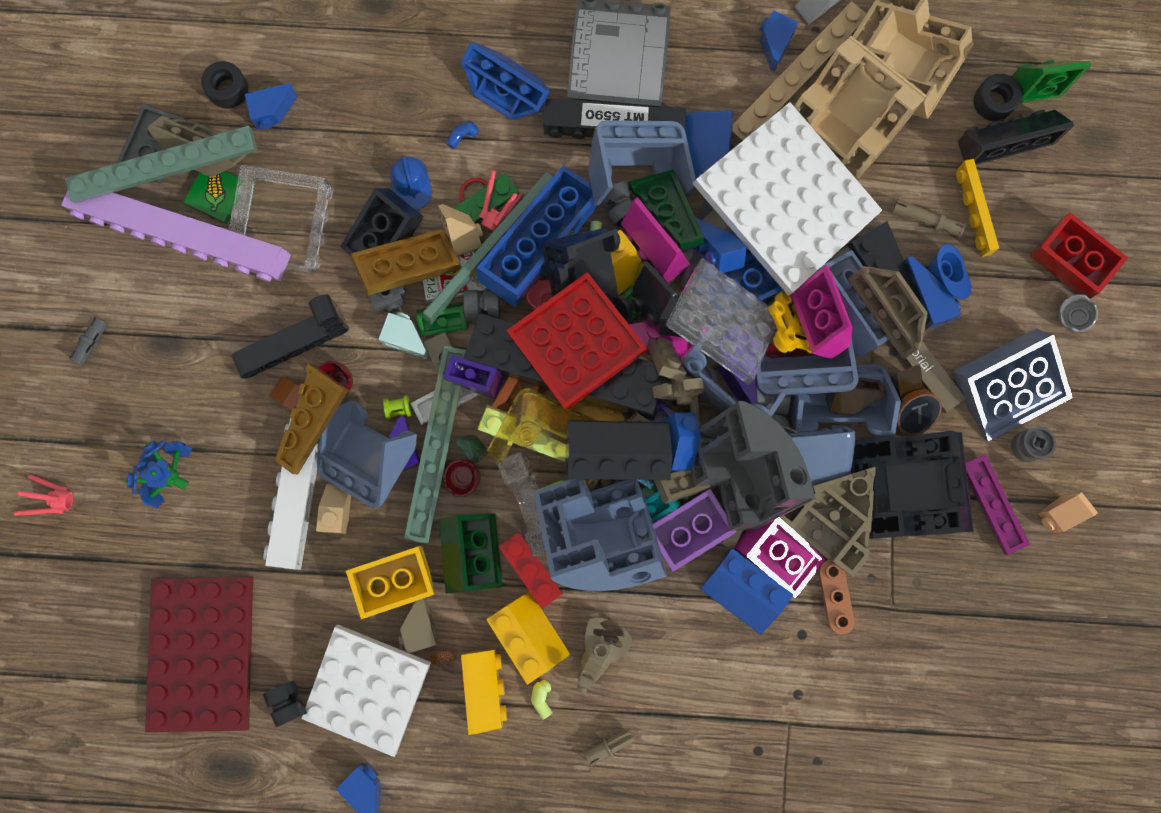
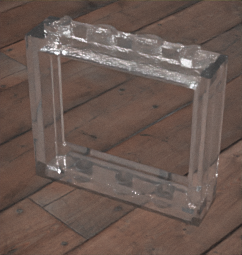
(243, 203)

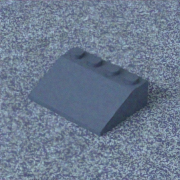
(1014, 383)

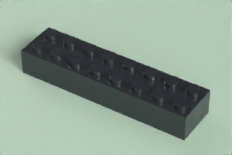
(625, 391)

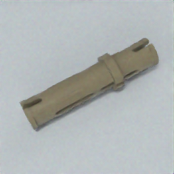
(934, 220)

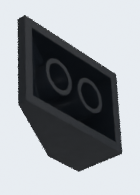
(381, 221)

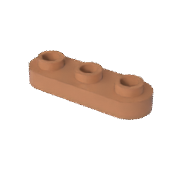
(834, 609)

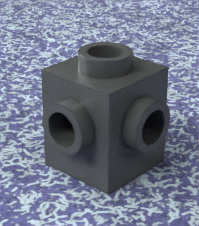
(388, 300)

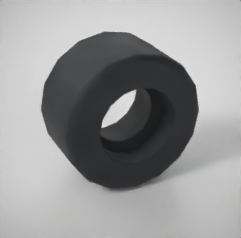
(215, 75)
(1007, 87)

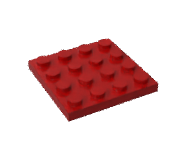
(577, 341)

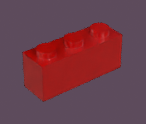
(530, 570)

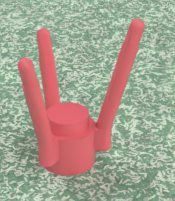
(494, 218)
(58, 500)

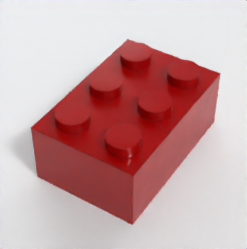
(1079, 256)

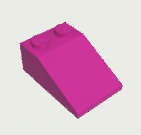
(781, 554)

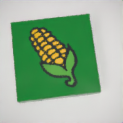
(213, 195)

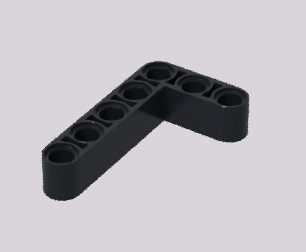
(292, 341)

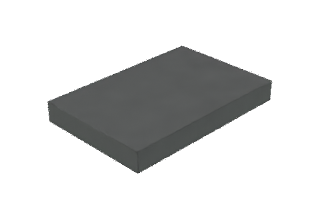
(140, 140)

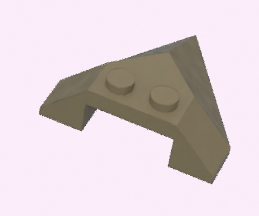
(838, 520)

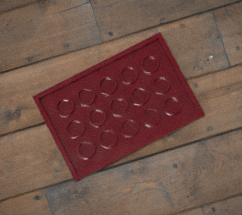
(199, 654)

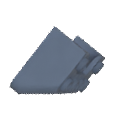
(879, 417)

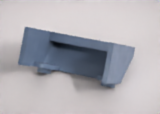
(639, 144)

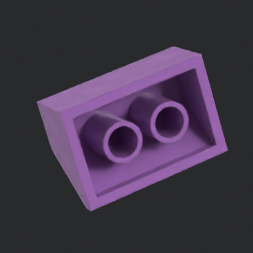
(691, 530)

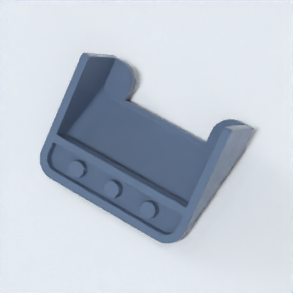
(808, 374)
(713, 393)
(361, 458)

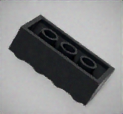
(1014, 137)
(618, 450)

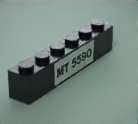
(581, 117)

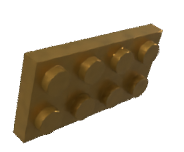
(405, 262)

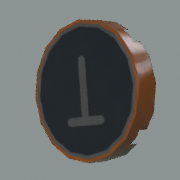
(918, 412)

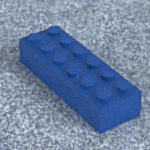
(518, 257)

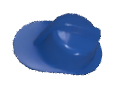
(411, 182)
(951, 271)

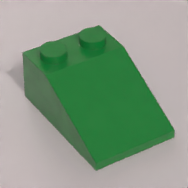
(1048, 79)

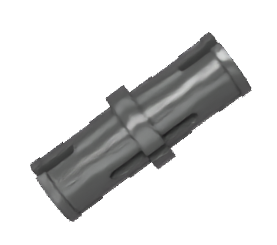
(88, 341)

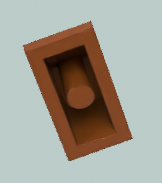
(286, 393)

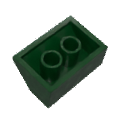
(470, 553)

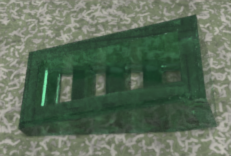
(472, 447)

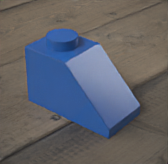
(776, 36)
(270, 105)
(684, 440)
(362, 789)

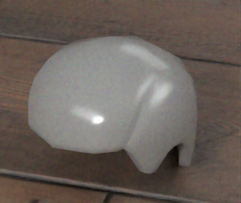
(1078, 313)

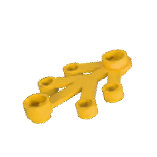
(785, 337)

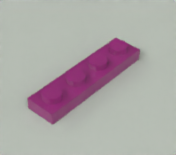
(995, 505)

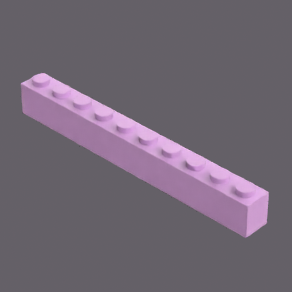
(183, 234)

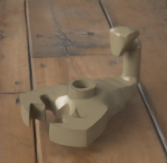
(682, 392)
(599, 654)

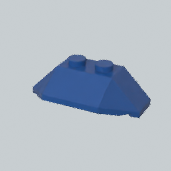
(503, 82)

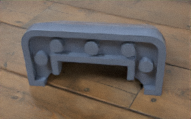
(826, 452)

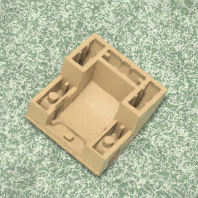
(916, 45)
(858, 105)

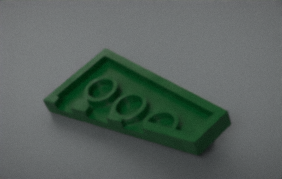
(669, 206)

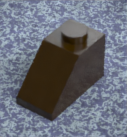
(907, 381)
(863, 395)

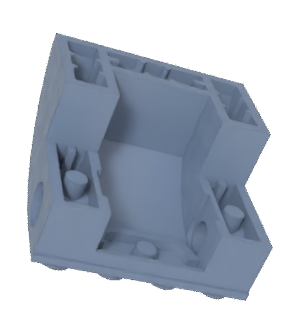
(598, 536)

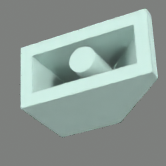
(402, 335)

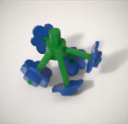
(157, 472)

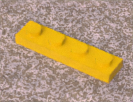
(979, 214)

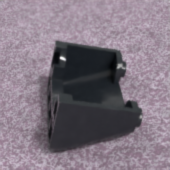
(585, 252)

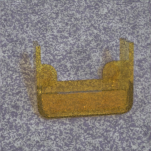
(527, 418)

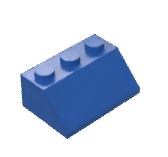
(746, 591)

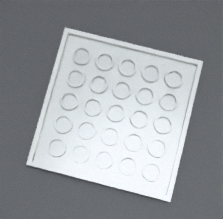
(787, 198)

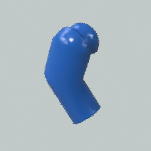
(459, 131)

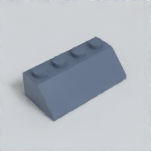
(866, 331)

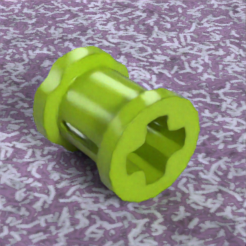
(397, 407)

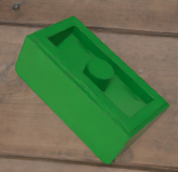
(448, 321)

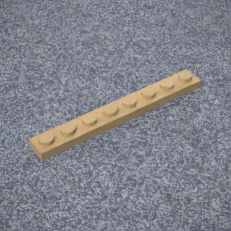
(799, 72)

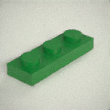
(501, 193)

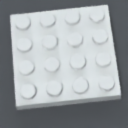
(366, 690)

